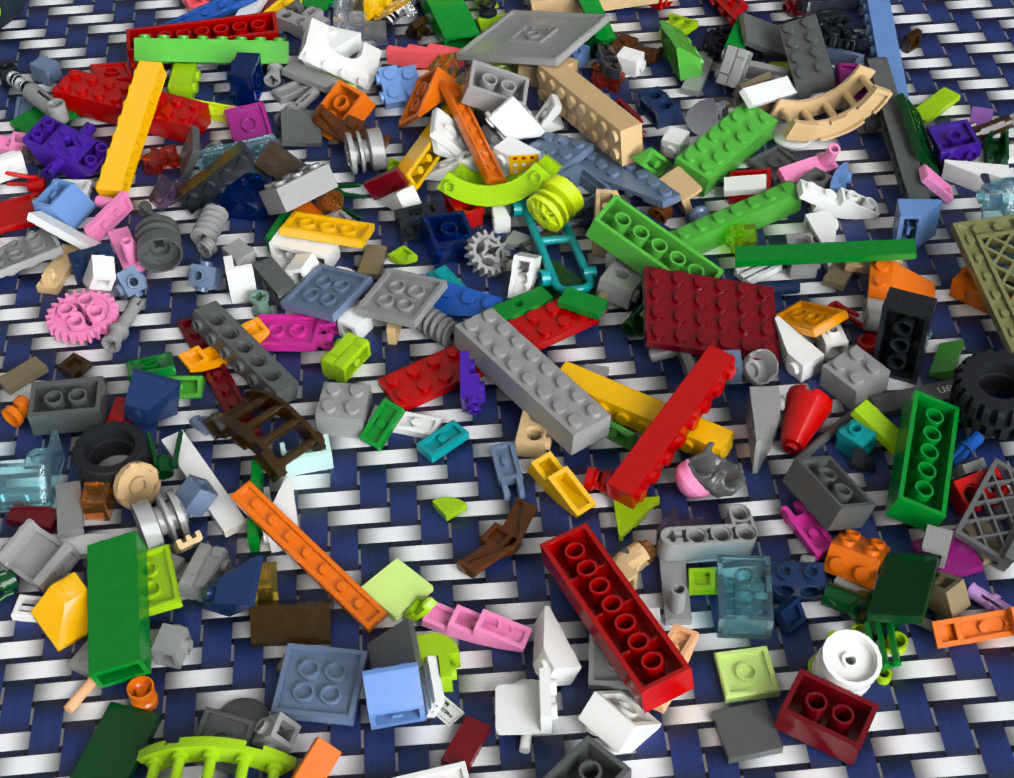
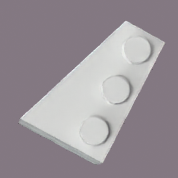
(342, 42)

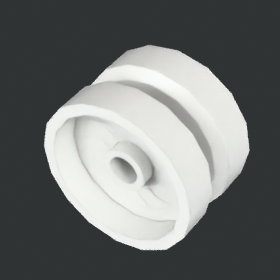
(848, 661)

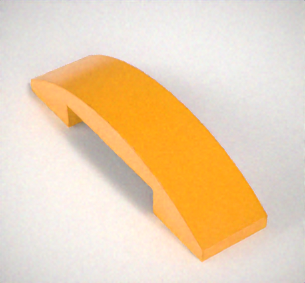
(202, 360)

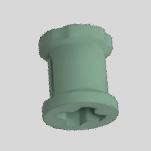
(260, 299)

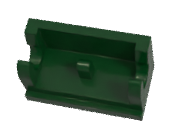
(996, 150)

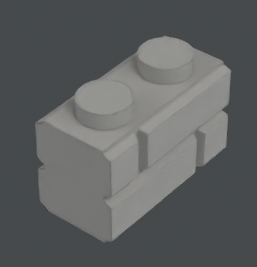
(733, 67)
(204, 566)

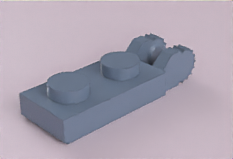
(507, 468)

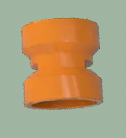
(15, 413)
(142, 693)

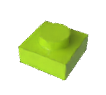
(702, 581)

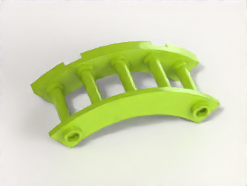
(469, 187)
(214, 750)

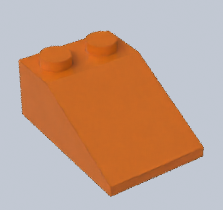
(425, 95)
(346, 100)
(890, 274)

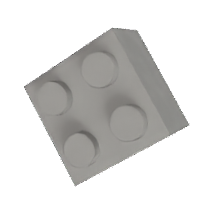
(854, 377)
(343, 409)

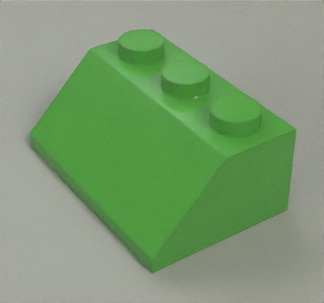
(680, 52)

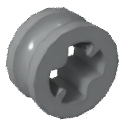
(206, 247)

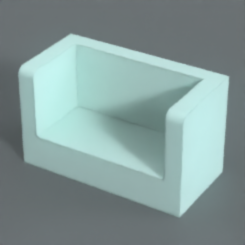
(310, 460)

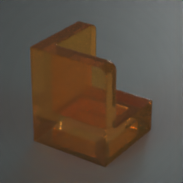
(97, 501)

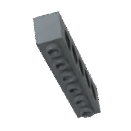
(243, 351)

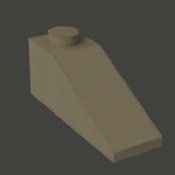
(948, 595)

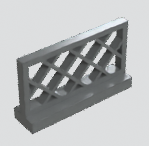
(1005, 555)

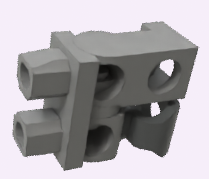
(297, 21)

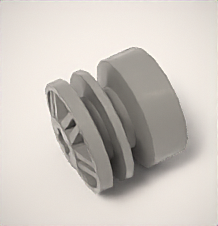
(365, 151)
(160, 520)

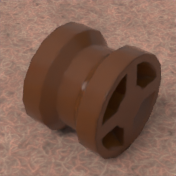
(660, 214)

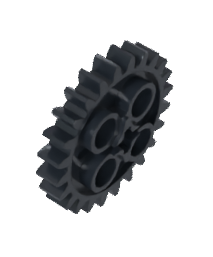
(844, 38)
(716, 39)

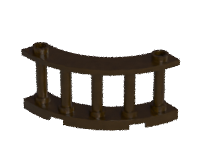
(258, 400)

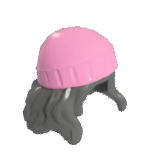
(708, 475)

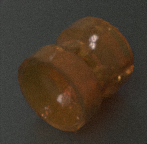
(330, 201)

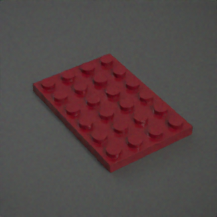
(697, 311)

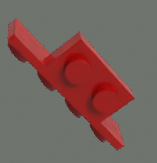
(729, 8)

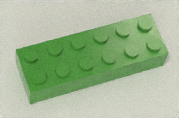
(726, 146)
(643, 242)

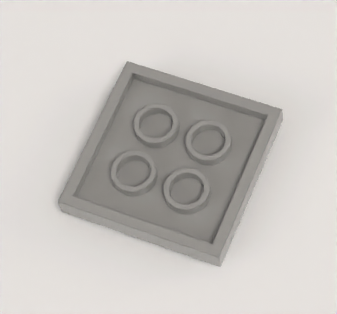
(401, 298)

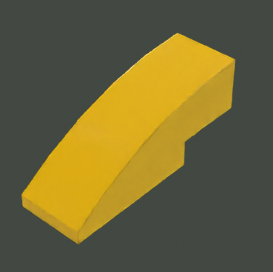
(561, 484)

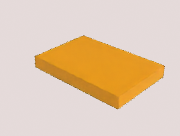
(812, 318)

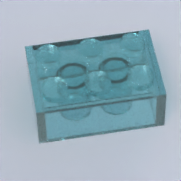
(744, 597)

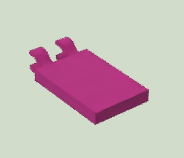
(297, 333)

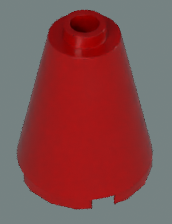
(803, 416)

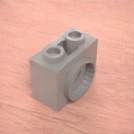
(621, 284)

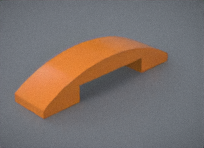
(973, 628)

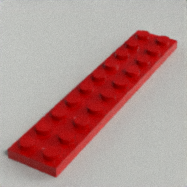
(441, 371)

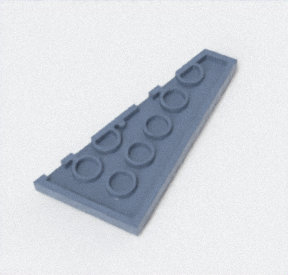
(631, 179)

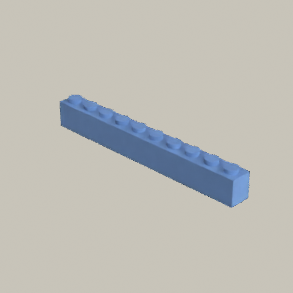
(883, 38)

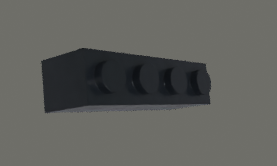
(216, 177)

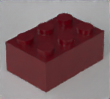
(826, 716)

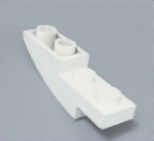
(842, 205)

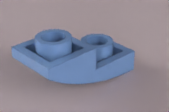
(841, 177)

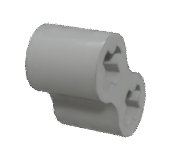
(871, 313)

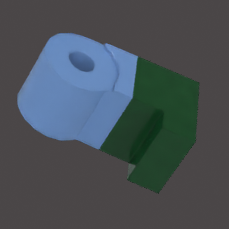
(586, 51)

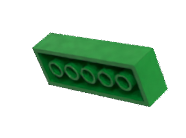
(923, 461)

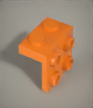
(856, 557)

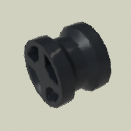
(487, 8)

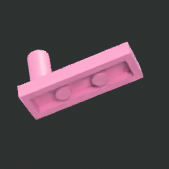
(823, 161)
(110, 216)
(124, 248)

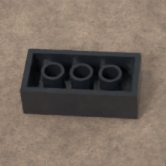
(904, 333)

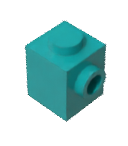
(855, 435)

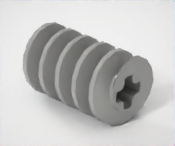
(209, 223)
(438, 327)

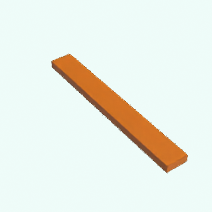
(472, 134)
(309, 556)

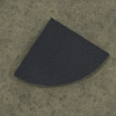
(862, 461)

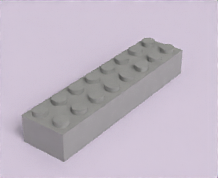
(532, 381)

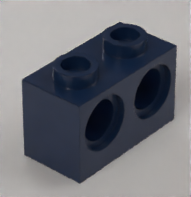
(658, 107)
(798, 579)

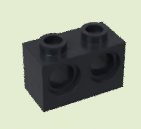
(409, 219)

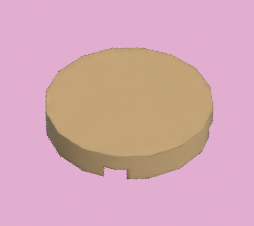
(136, 482)

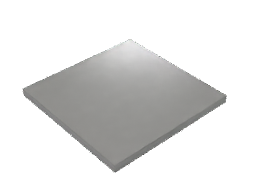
(533, 37)

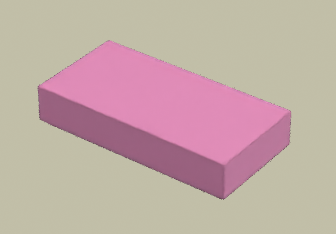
(936, 184)

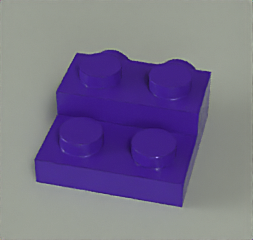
(954, 141)
(471, 388)

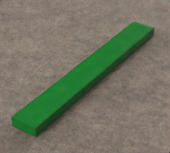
(825, 252)

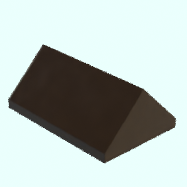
(277, 161)
(291, 622)

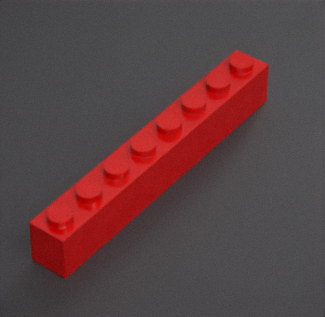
(670, 427)

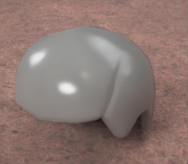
(760, 371)

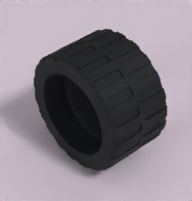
(106, 441)

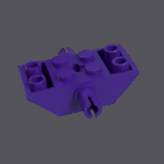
(65, 148)

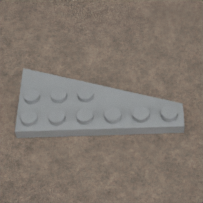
(28, 252)

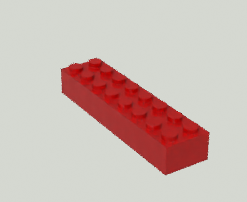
(247, 26)
(104, 97)
(617, 618)

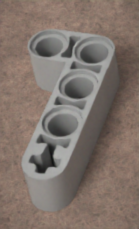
(704, 542)

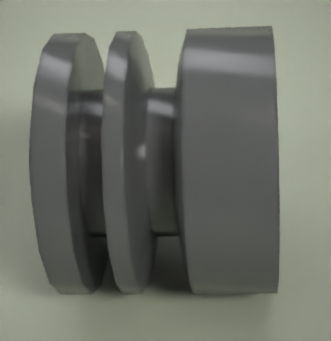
(158, 243)

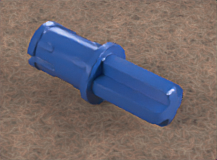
(965, 448)

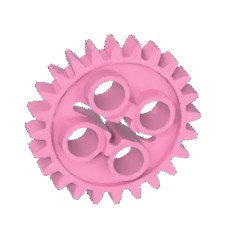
(69, 324)

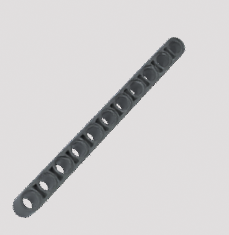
(895, 135)

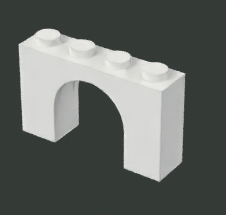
(317, 52)

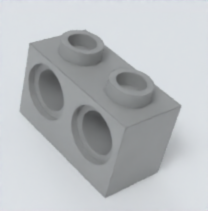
(801, 271)

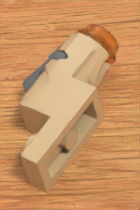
(633, 559)

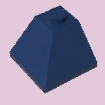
(151, 398)
(233, 589)

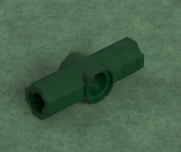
(848, 602)

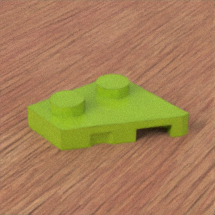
(683, 23)

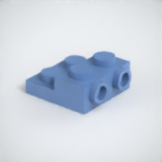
(396, 84)

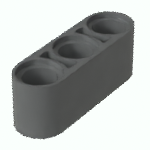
(273, 279)

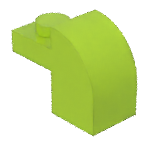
(446, 653)

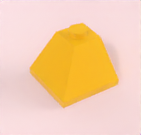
(63, 612)

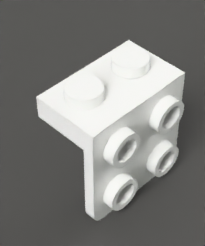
(13, 162)
(526, 707)

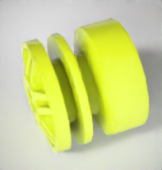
(555, 203)

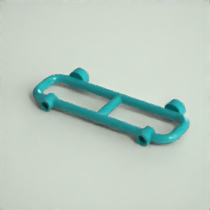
(548, 276)

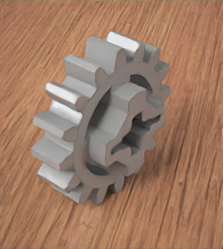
(484, 243)

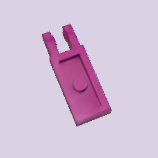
(807, 530)

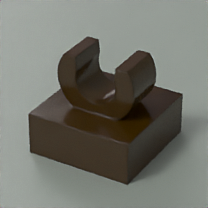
(418, 27)

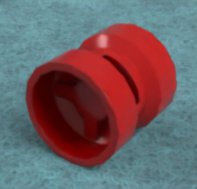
(597, 479)

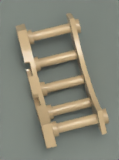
(826, 103)

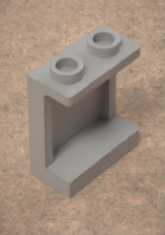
(38, 556)

